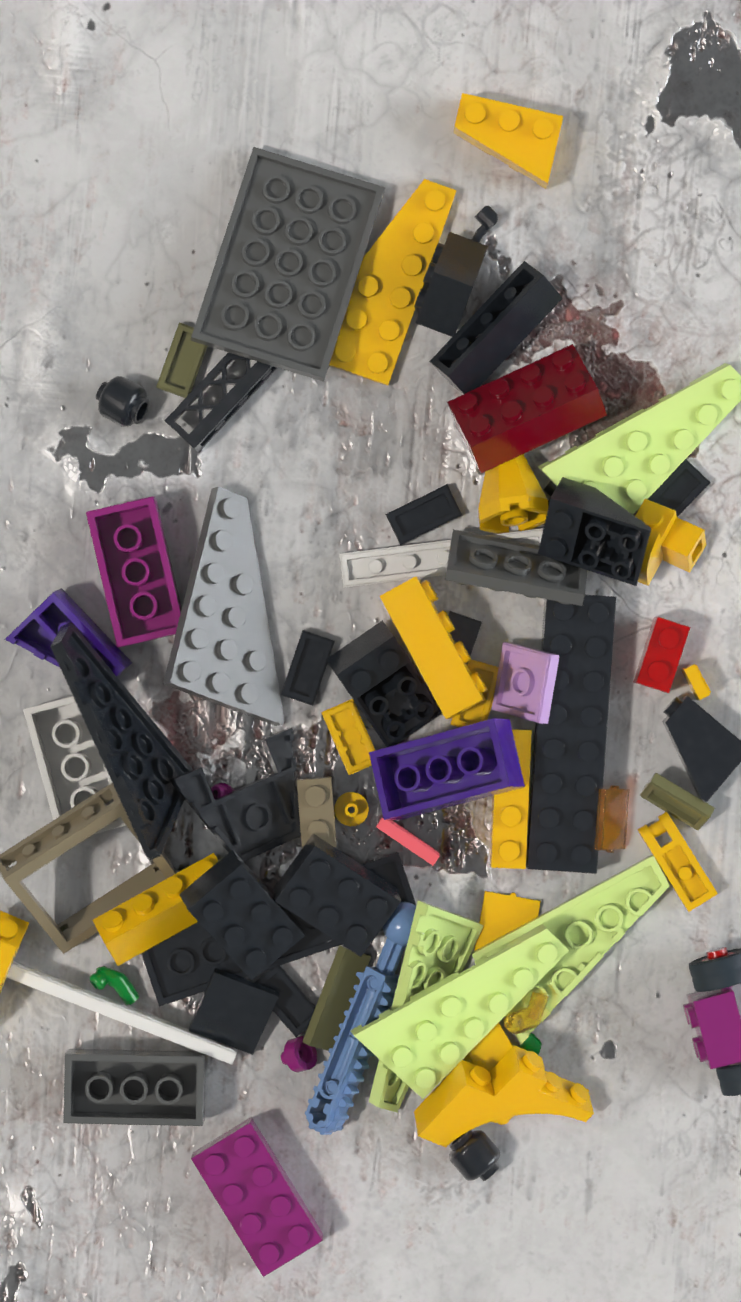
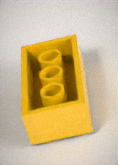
(433, 648)

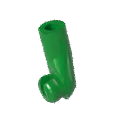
(116, 980)

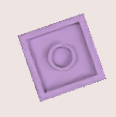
(525, 682)

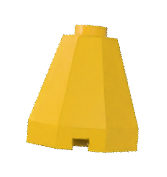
(511, 498)

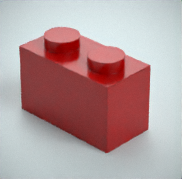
(661, 654)

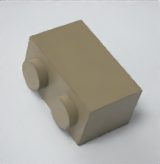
(316, 809)

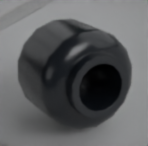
(122, 401)
(474, 1155)

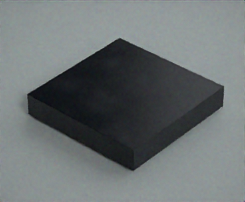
(233, 1011)

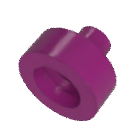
(299, 1055)

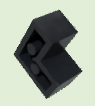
(449, 283)

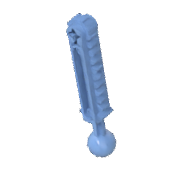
(349, 1056)

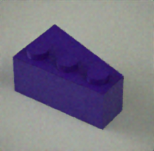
(42, 625)

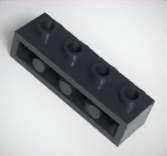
(493, 336)

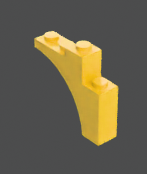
(512, 1088)

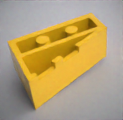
(511, 133)

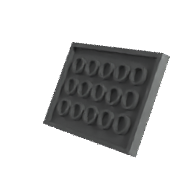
(288, 264)

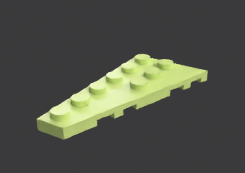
(648, 446)
(588, 928)
(435, 949)
(449, 1018)

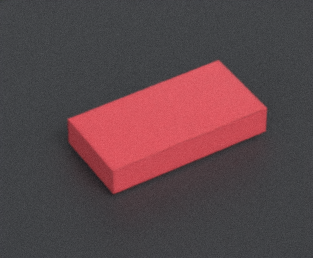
(408, 840)

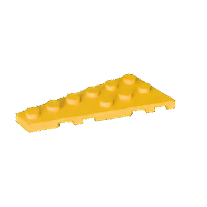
(390, 285)

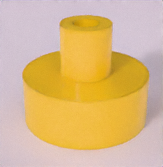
(355, 800)

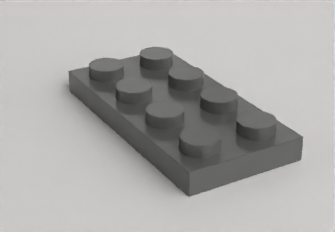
(512, 568)

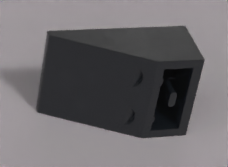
(594, 533)
(385, 684)

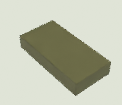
(182, 363)
(677, 801)

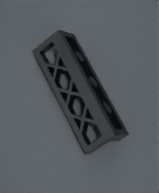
(227, 407)

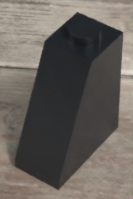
(702, 744)

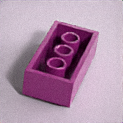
(135, 571)
(257, 1196)

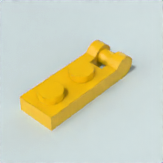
(678, 863)

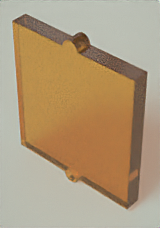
(612, 819)

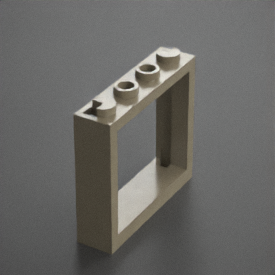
(57, 839)

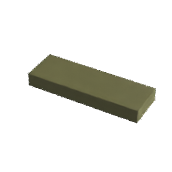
(335, 998)

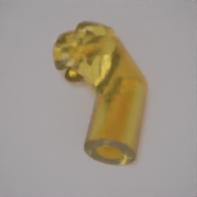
(529, 1017)

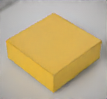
(696, 681)

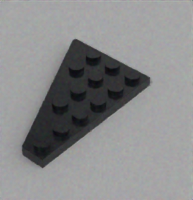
(127, 739)

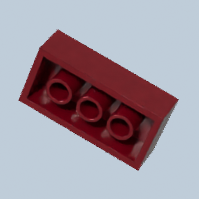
(527, 408)

